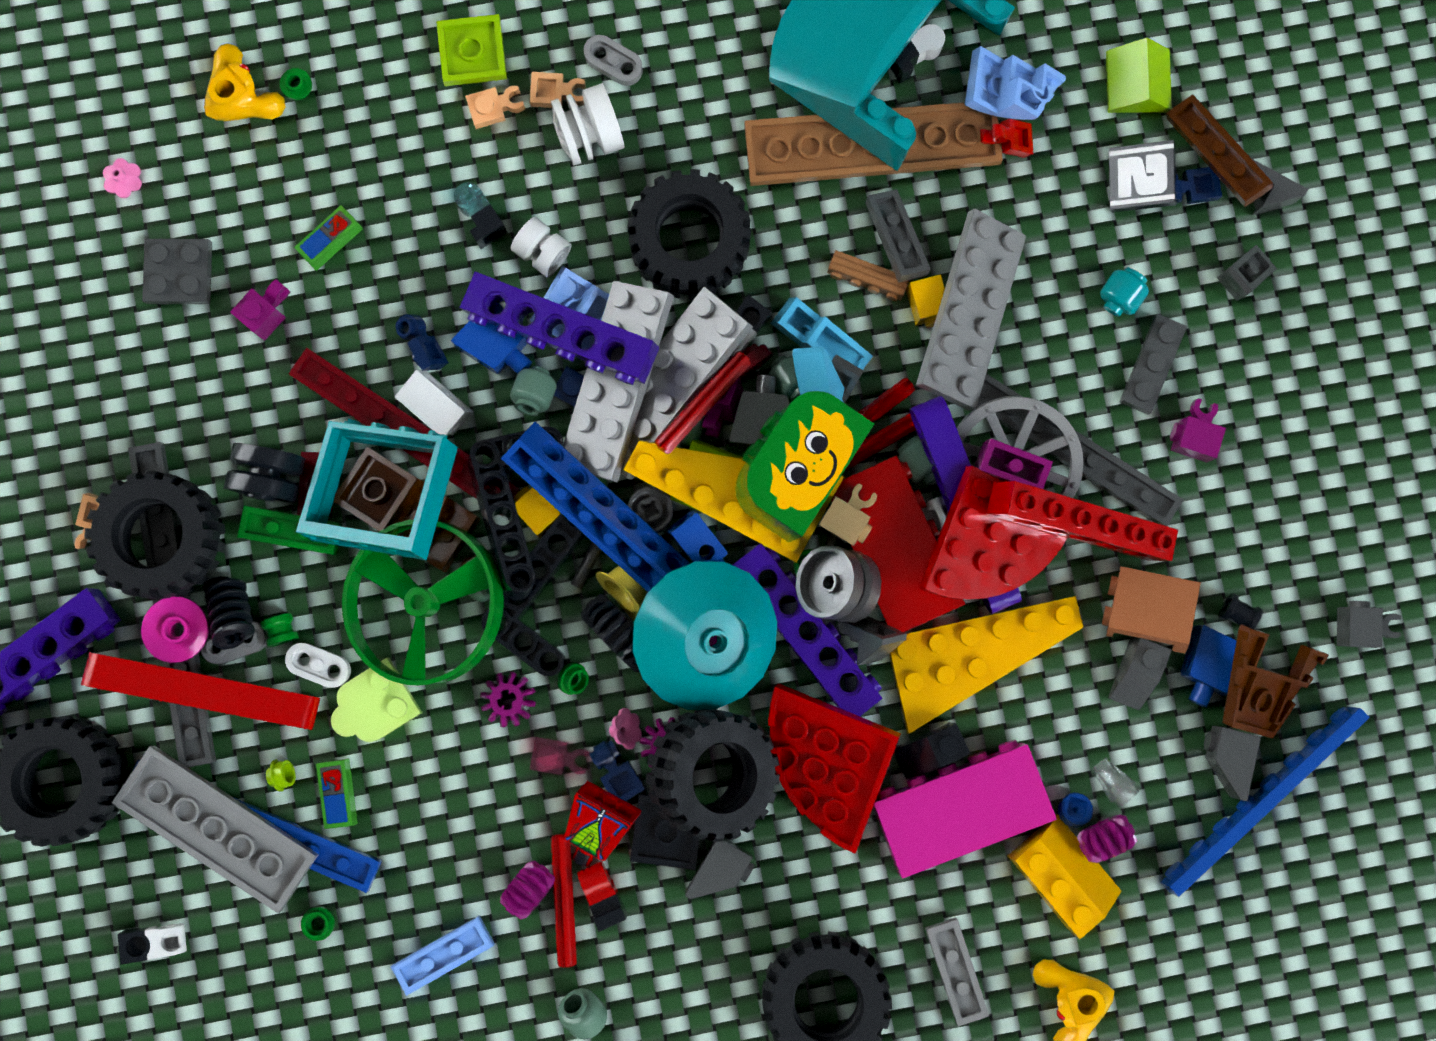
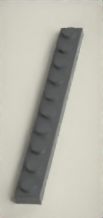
(160, 544)

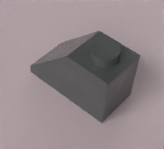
(1139, 672)
(1232, 758)
(720, 869)

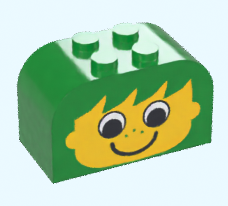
(799, 462)

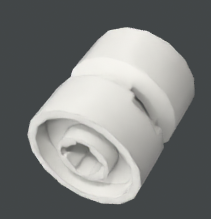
(537, 244)

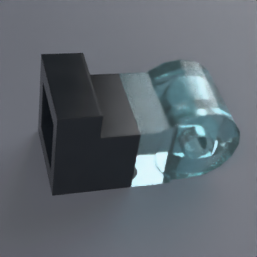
(476, 206)

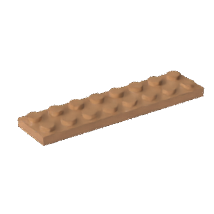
(815, 150)

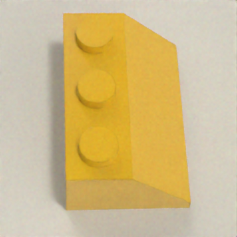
(1064, 878)

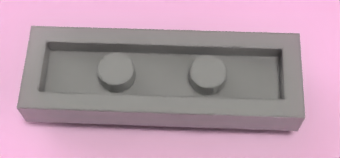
(956, 971)

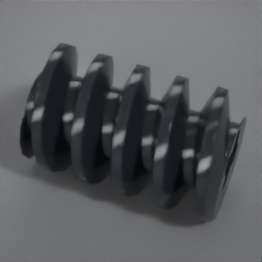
(228, 611)

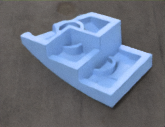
(1009, 86)
(577, 294)

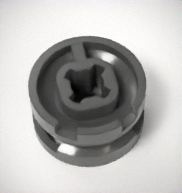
(653, 507)

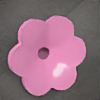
(126, 181)
(626, 728)

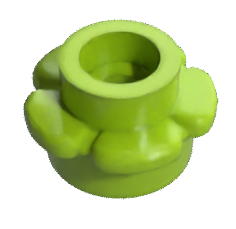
(280, 774)

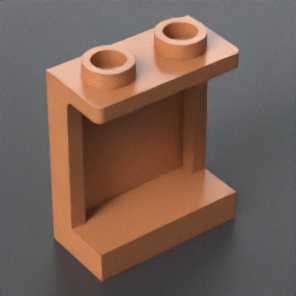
(1152, 607)

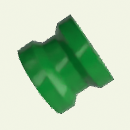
(279, 630)

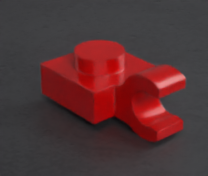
(1013, 135)

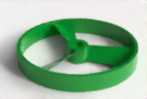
(422, 602)

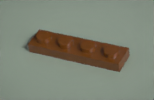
(1219, 150)

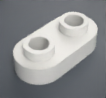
(319, 665)

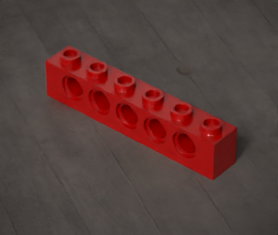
(1081, 521)

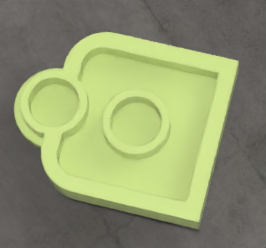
(373, 706)

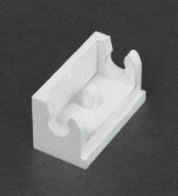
(433, 403)

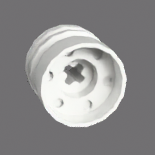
(587, 124)

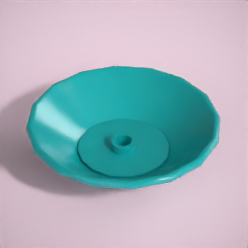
(681, 618)

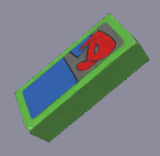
(328, 237)
(336, 794)

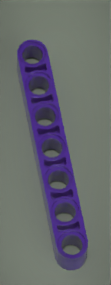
(949, 460)

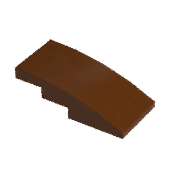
(387, 494)

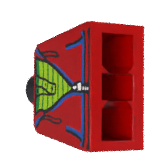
(597, 823)

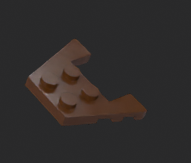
(1260, 697)

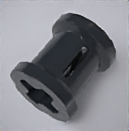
(1240, 612)

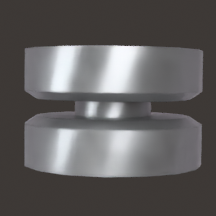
(838, 584)

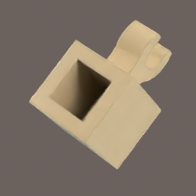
(847, 520)

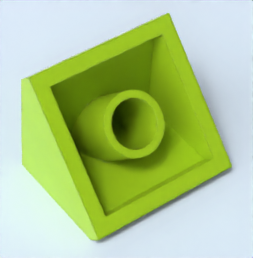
(1138, 78)

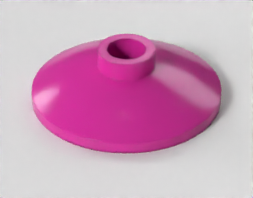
(159, 627)

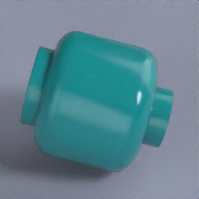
(1124, 292)

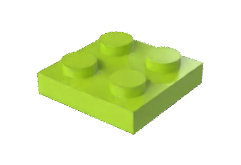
(471, 50)

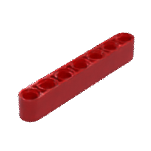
(200, 691)

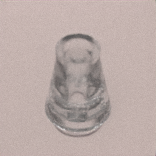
(1114, 782)

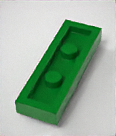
(279, 529)

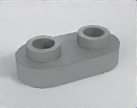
(615, 60)
(241, 651)

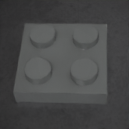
(177, 271)

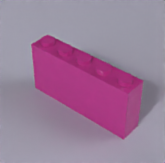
(963, 808)

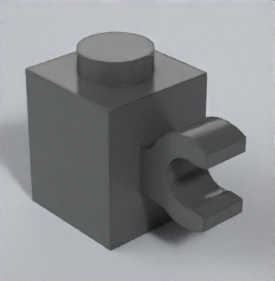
(1363, 625)

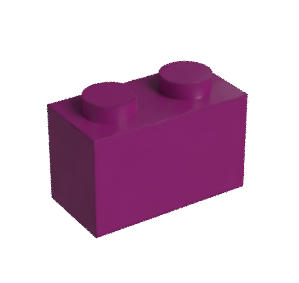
(1012, 464)

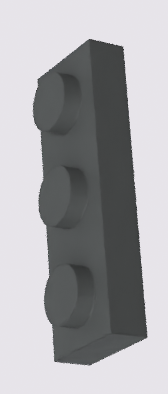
(897, 235)
(1153, 364)

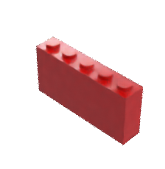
(898, 543)

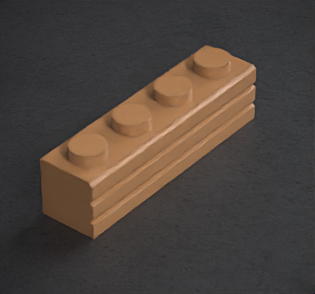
(867, 275)

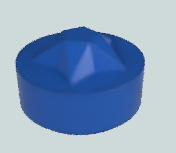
(1075, 810)

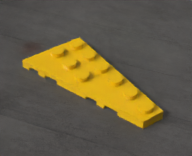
(708, 485)
(956, 660)

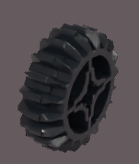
(612, 627)

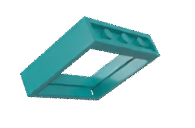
(328, 473)

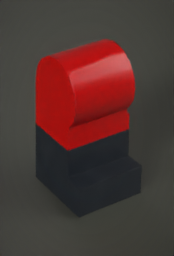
(602, 896)

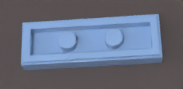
(442, 955)

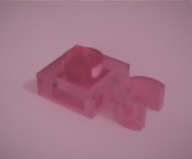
(552, 756)

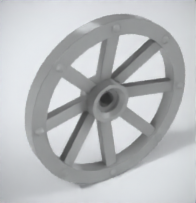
(1034, 408)

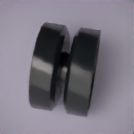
(264, 473)

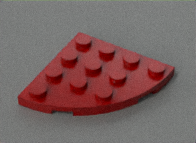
(982, 553)
(829, 762)

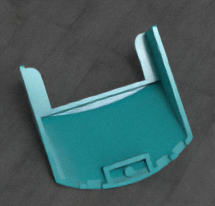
(840, 49)

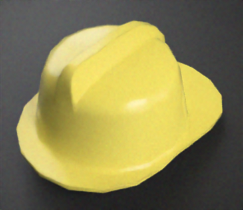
(623, 589)

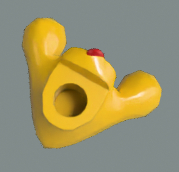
(232, 90)
(1080, 999)

